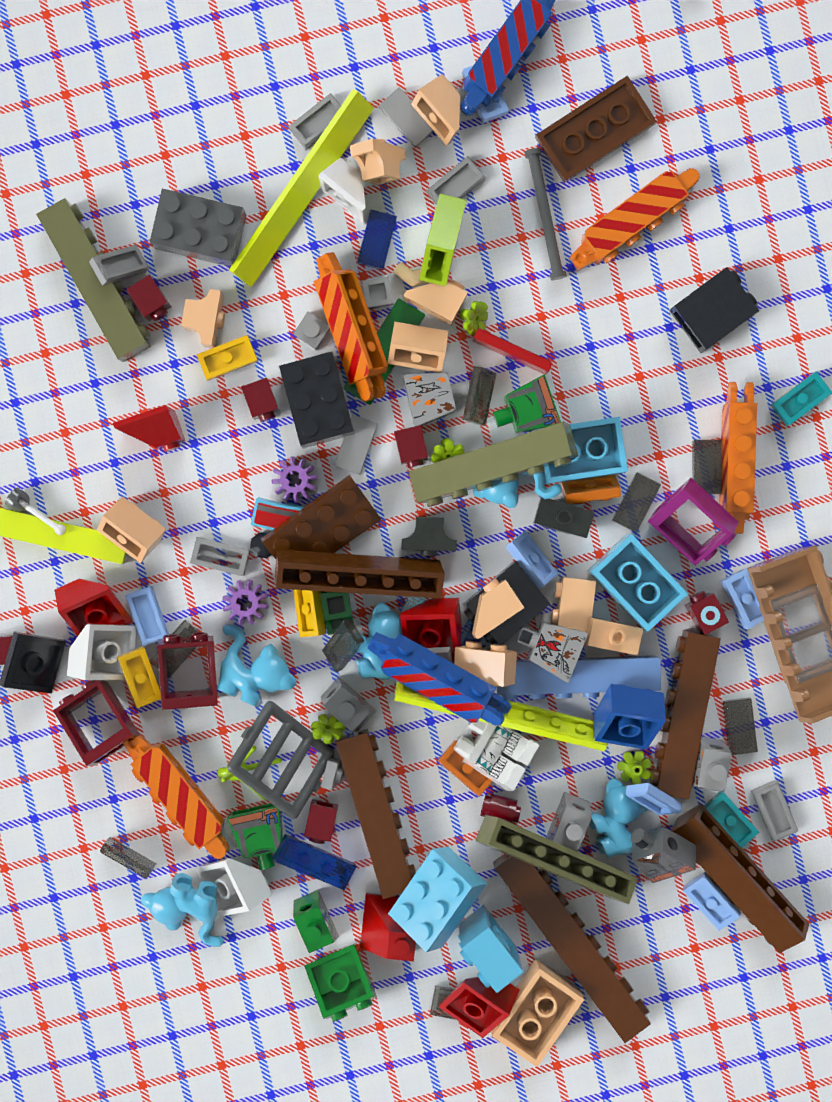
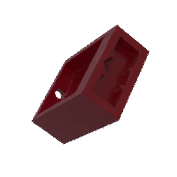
(190, 698)
(90, 755)

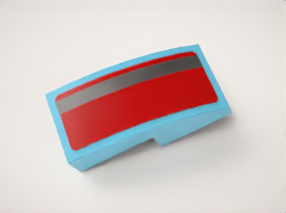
(271, 514)

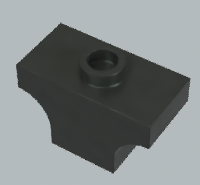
(563, 517)
(429, 537)

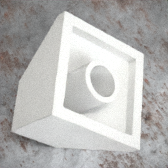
(345, 186)
(96, 651)
(238, 885)

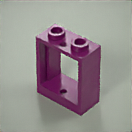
(679, 536)

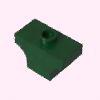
(335, 609)

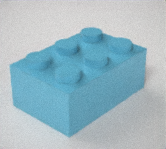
(599, 452)
(637, 582)
(437, 898)
(489, 949)

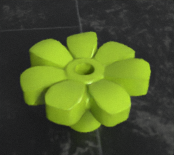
(474, 317)
(446, 450)
(327, 728)
(632, 762)

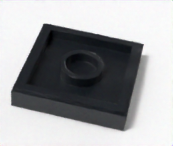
(32, 662)

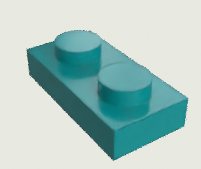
(801, 398)
(731, 819)

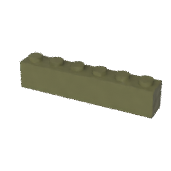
(105, 302)
(494, 463)
(556, 859)

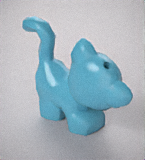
(507, 492)
(386, 623)
(267, 671)
(618, 811)
(174, 902)

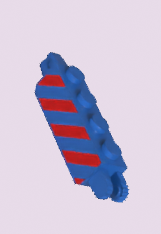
(504, 52)
(439, 679)

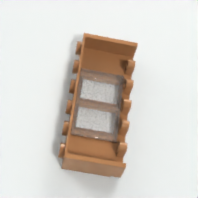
(798, 619)

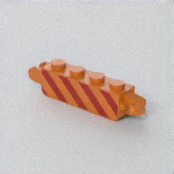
(634, 216)
(351, 327)
(738, 454)
(178, 794)

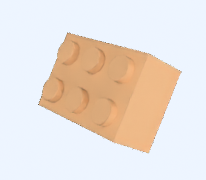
(539, 1013)

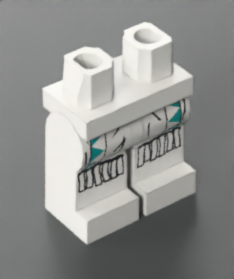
(489, 753)

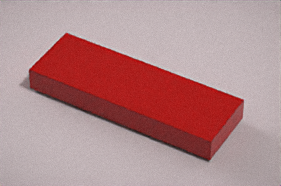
(512, 351)

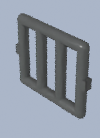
(254, 780)

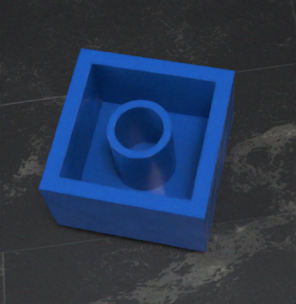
(629, 716)

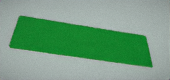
(402, 313)

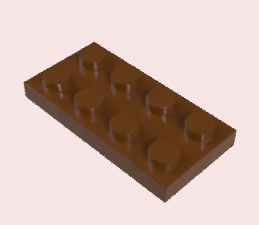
(595, 129)
(325, 522)

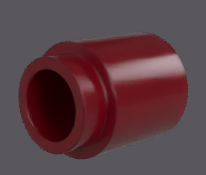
(501, 807)

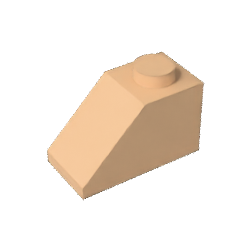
(439, 107)
(438, 300)
(495, 607)

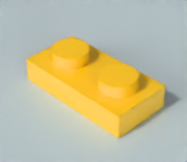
(227, 357)
(309, 613)
(139, 677)

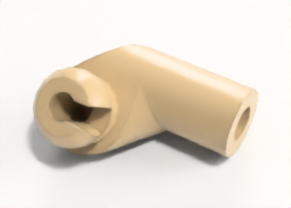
(409, 276)

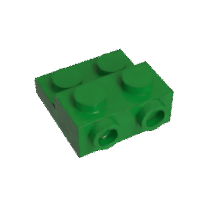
(340, 983)

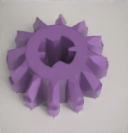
(303, 475)
(253, 597)

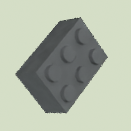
(198, 227)

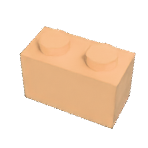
(418, 347)
(131, 529)
(574, 603)
(492, 664)

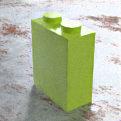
(442, 239)

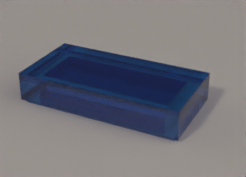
(377, 239)

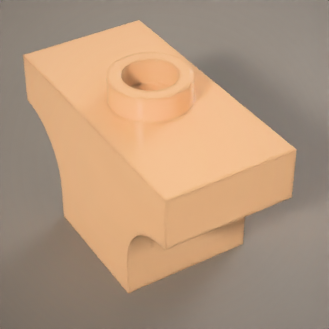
(378, 160)
(205, 317)
(613, 636)

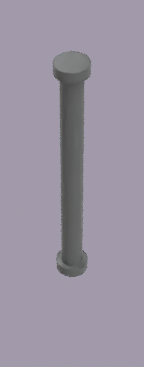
(545, 213)

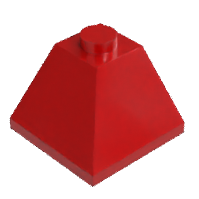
(154, 427)
(89, 603)
(434, 624)
(382, 933)
(479, 1006)

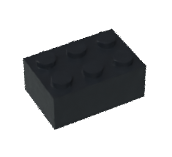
(316, 400)

